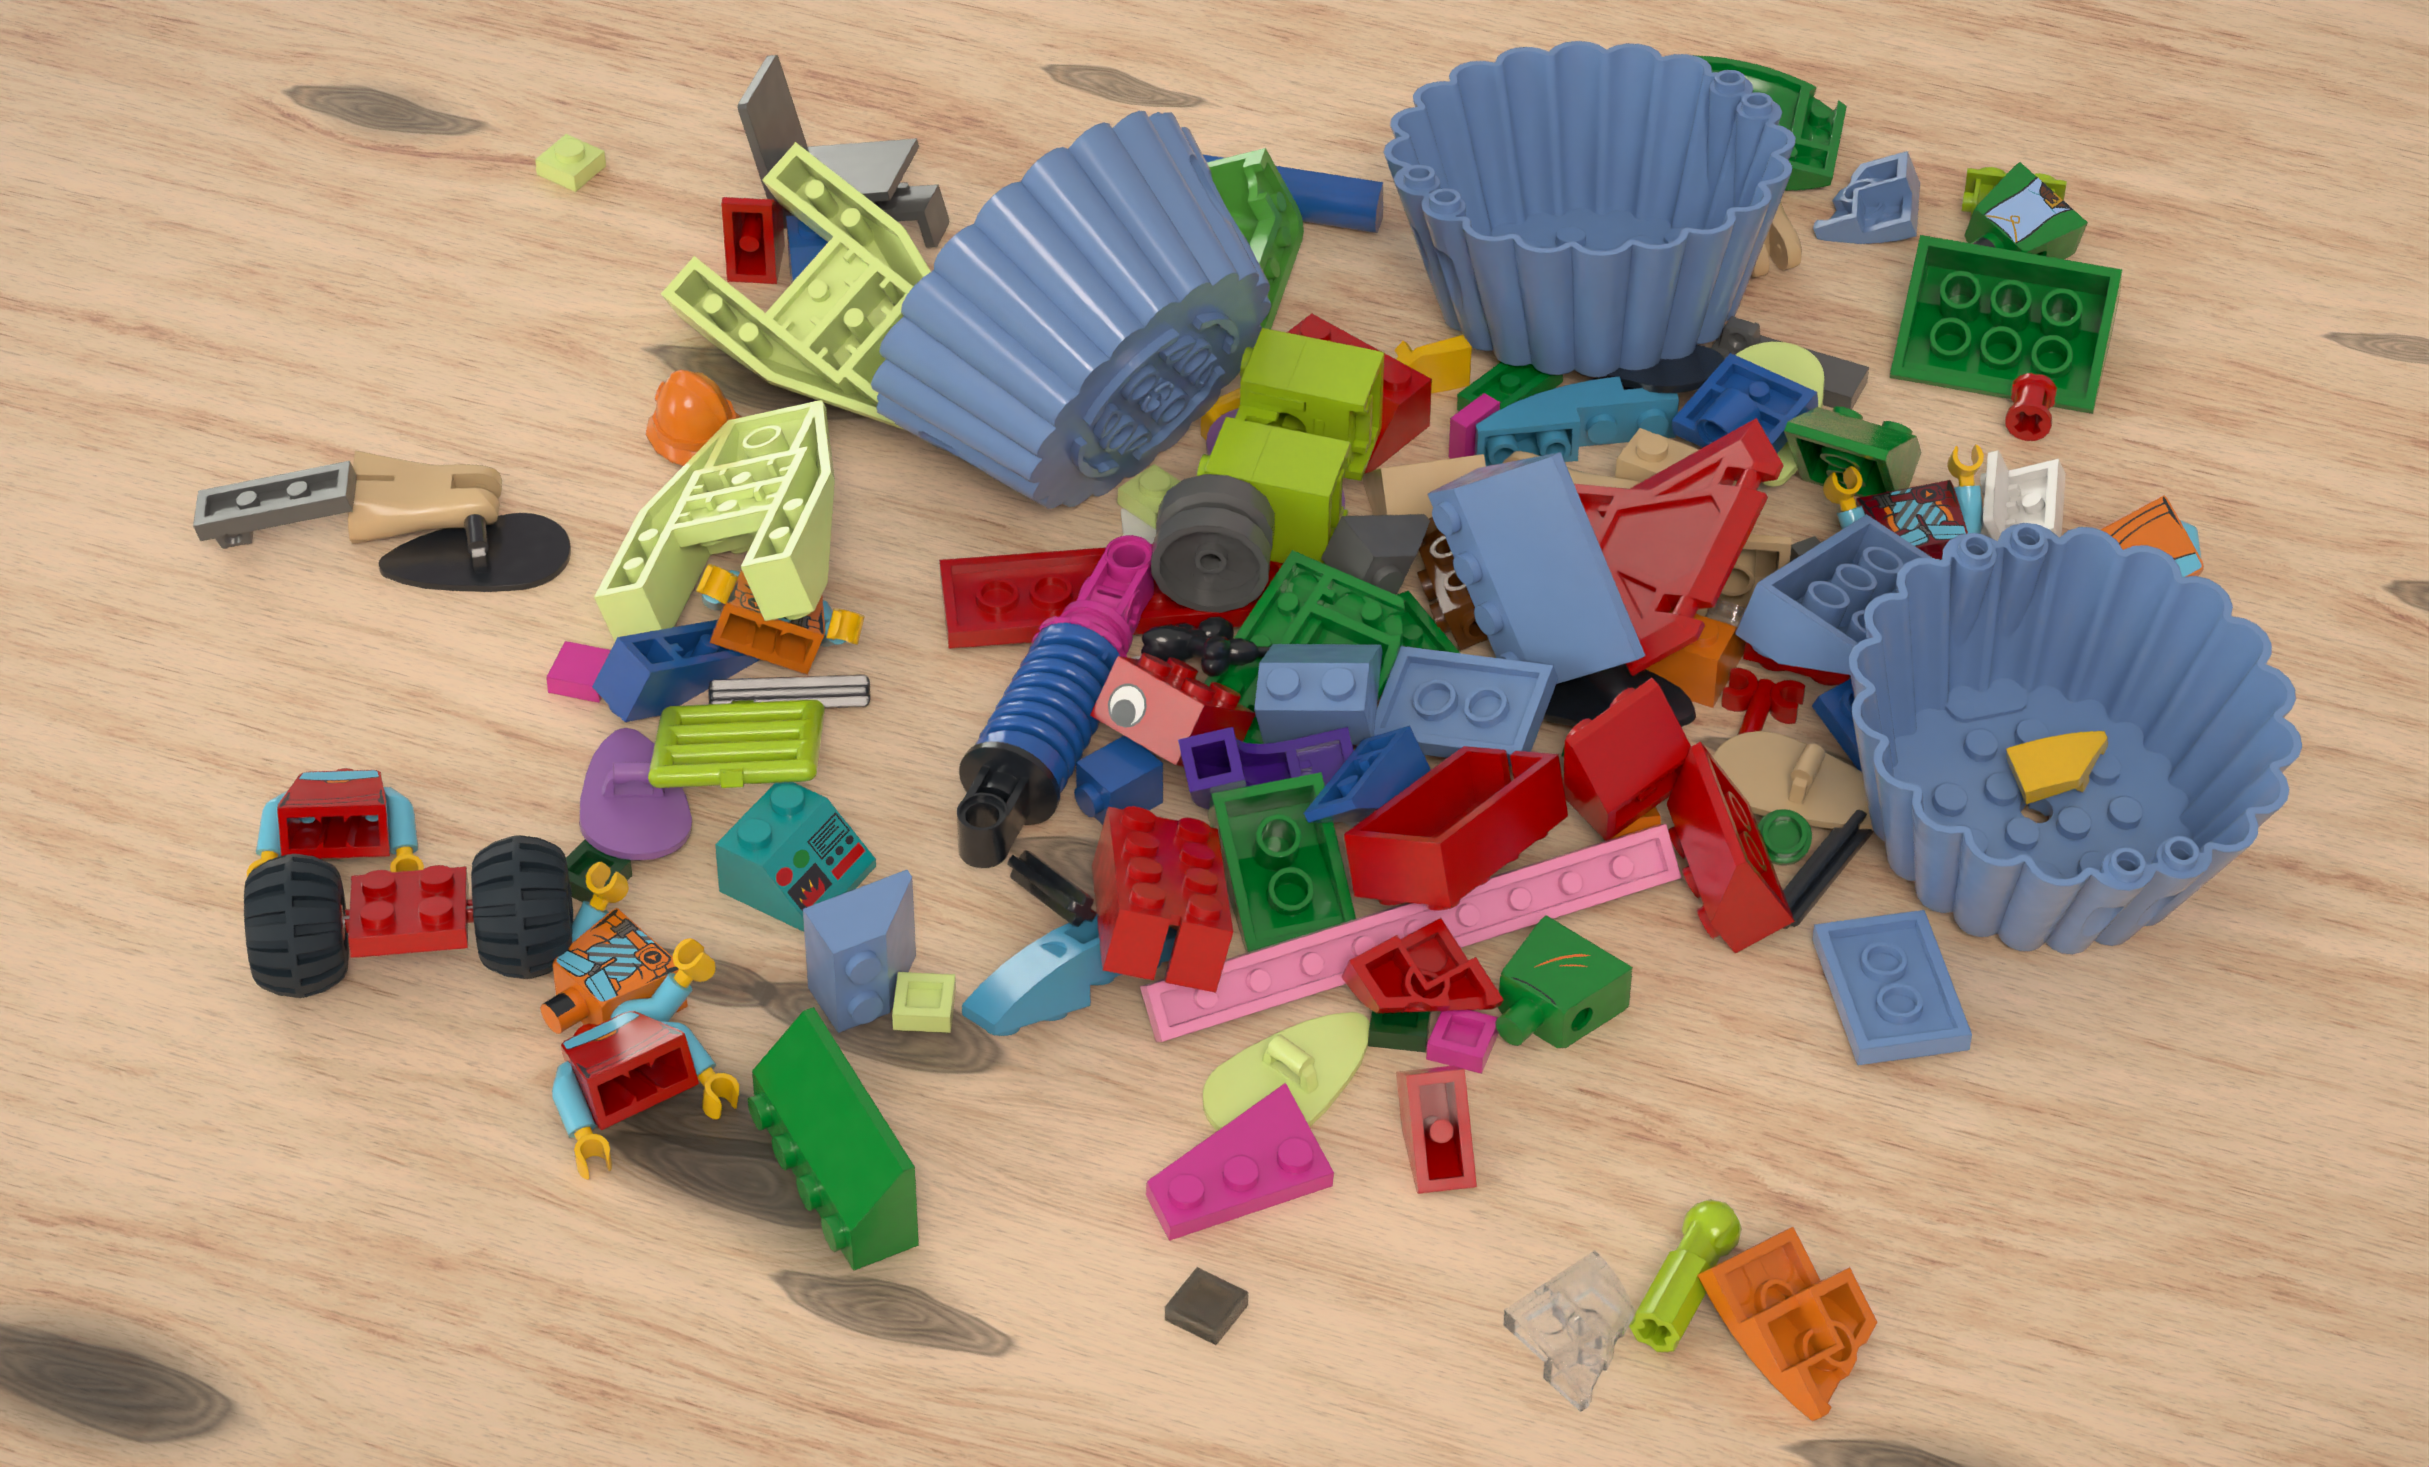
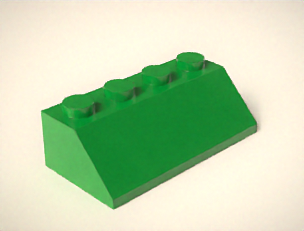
(835, 1144)

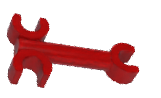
(1760, 698)

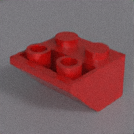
(1624, 759)

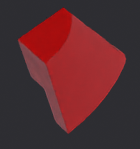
(1420, 975)

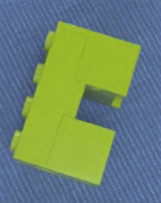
(1299, 430)

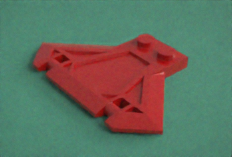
(1681, 535)

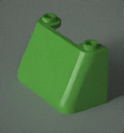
(1264, 215)

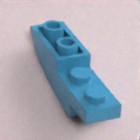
(1574, 418)
(1045, 980)

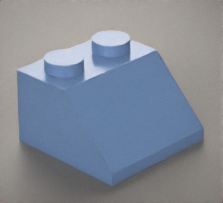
(1317, 690)
(858, 948)

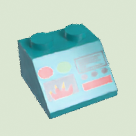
(790, 854)

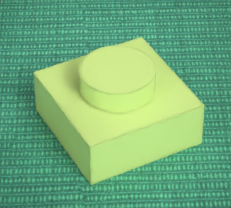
(570, 162)
(1145, 492)
(924, 1002)

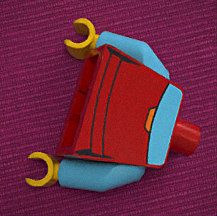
(339, 817)
(628, 1068)

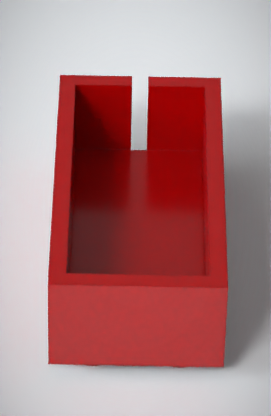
(1455, 827)
(1157, 876)

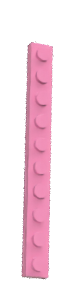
(1490, 910)

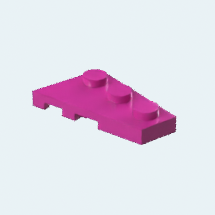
(1241, 1169)

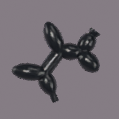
(1209, 641)

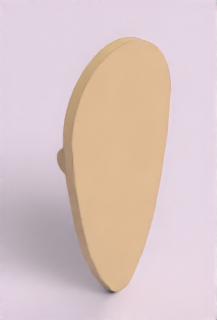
(1793, 776)

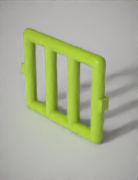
(737, 744)

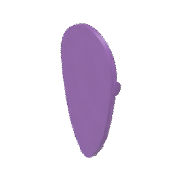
(621, 807)

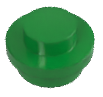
(1785, 836)

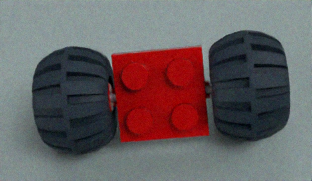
(302, 925)

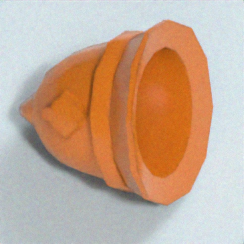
(687, 415)

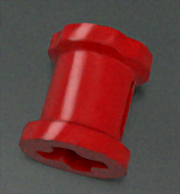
(2030, 414)

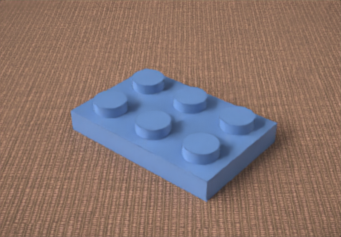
(1465, 701)
(1891, 987)

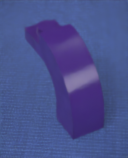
(1223, 763)

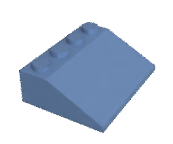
(1535, 567)
(1817, 603)

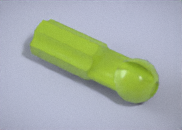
(1676, 1292)

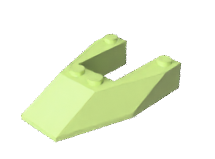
(833, 317)
(750, 488)

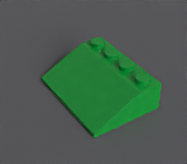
(1997, 313)

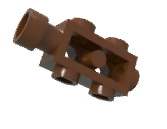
(1439, 581)

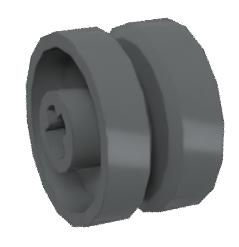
(1213, 543)

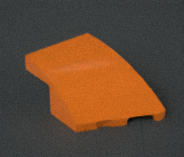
(1790, 1321)

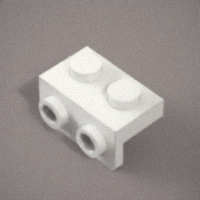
(2022, 495)

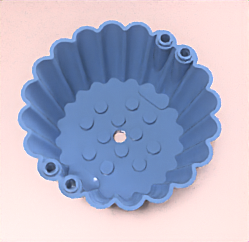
(1589, 201)
(1079, 316)
(2051, 643)

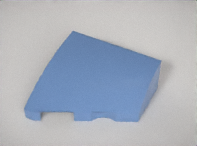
(1876, 204)

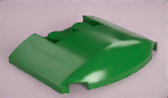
(1809, 119)
(1316, 606)

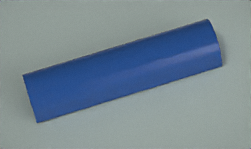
(1333, 198)

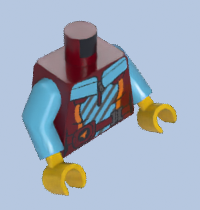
(1919, 514)

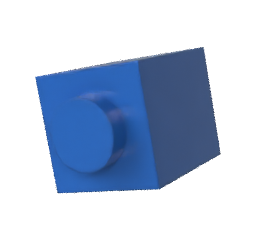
(1118, 778)

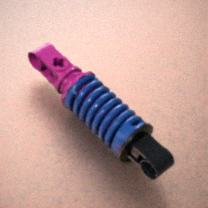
(1045, 712)

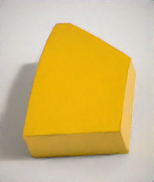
(1442, 361)
(2055, 763)

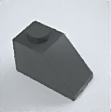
(1376, 547)

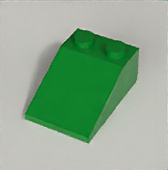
(1840, 438)
(1277, 866)

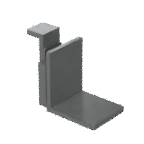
(867, 166)

